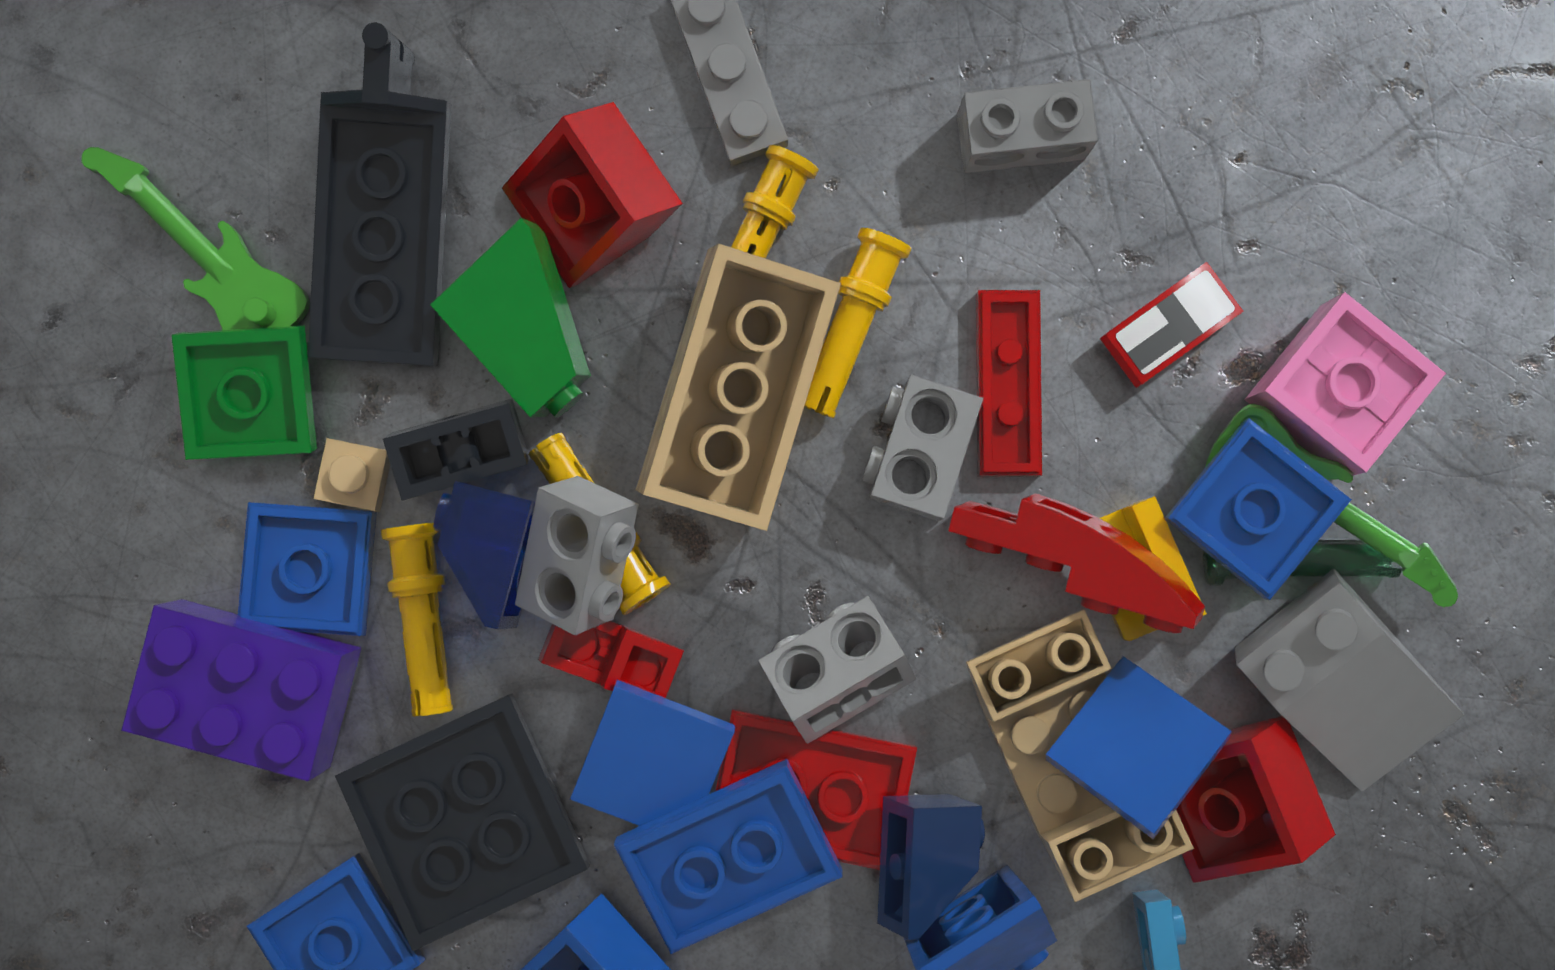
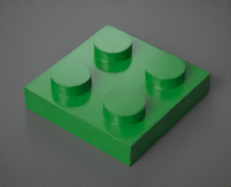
(244, 392)

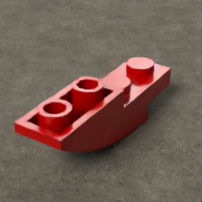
(1105, 563)

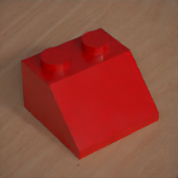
(591, 191)
(1254, 806)

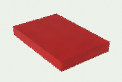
(838, 772)

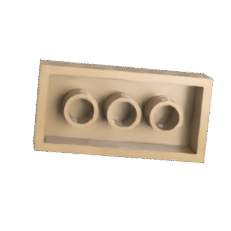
(738, 386)

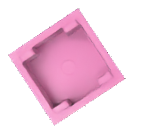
(1346, 384)

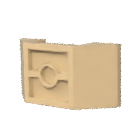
(1029, 699)

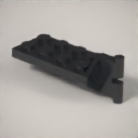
(379, 214)

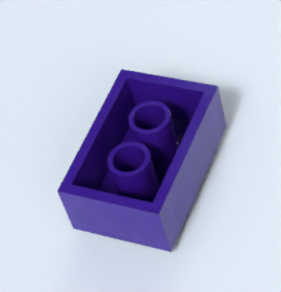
(241, 689)

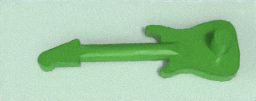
(234, 282)
(1417, 563)

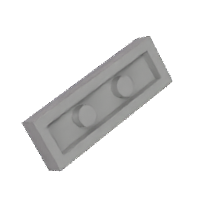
(730, 77)

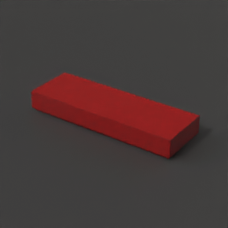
(1009, 383)

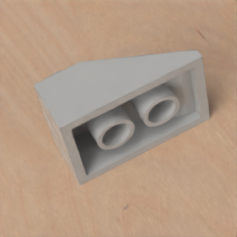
(1345, 681)

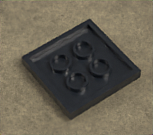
(462, 822)

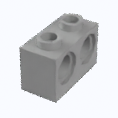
(1027, 125)
(936, 453)
(576, 554)
(845, 682)

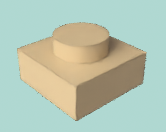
(352, 475)

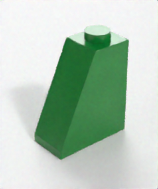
(519, 321)

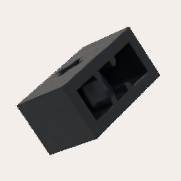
(456, 449)

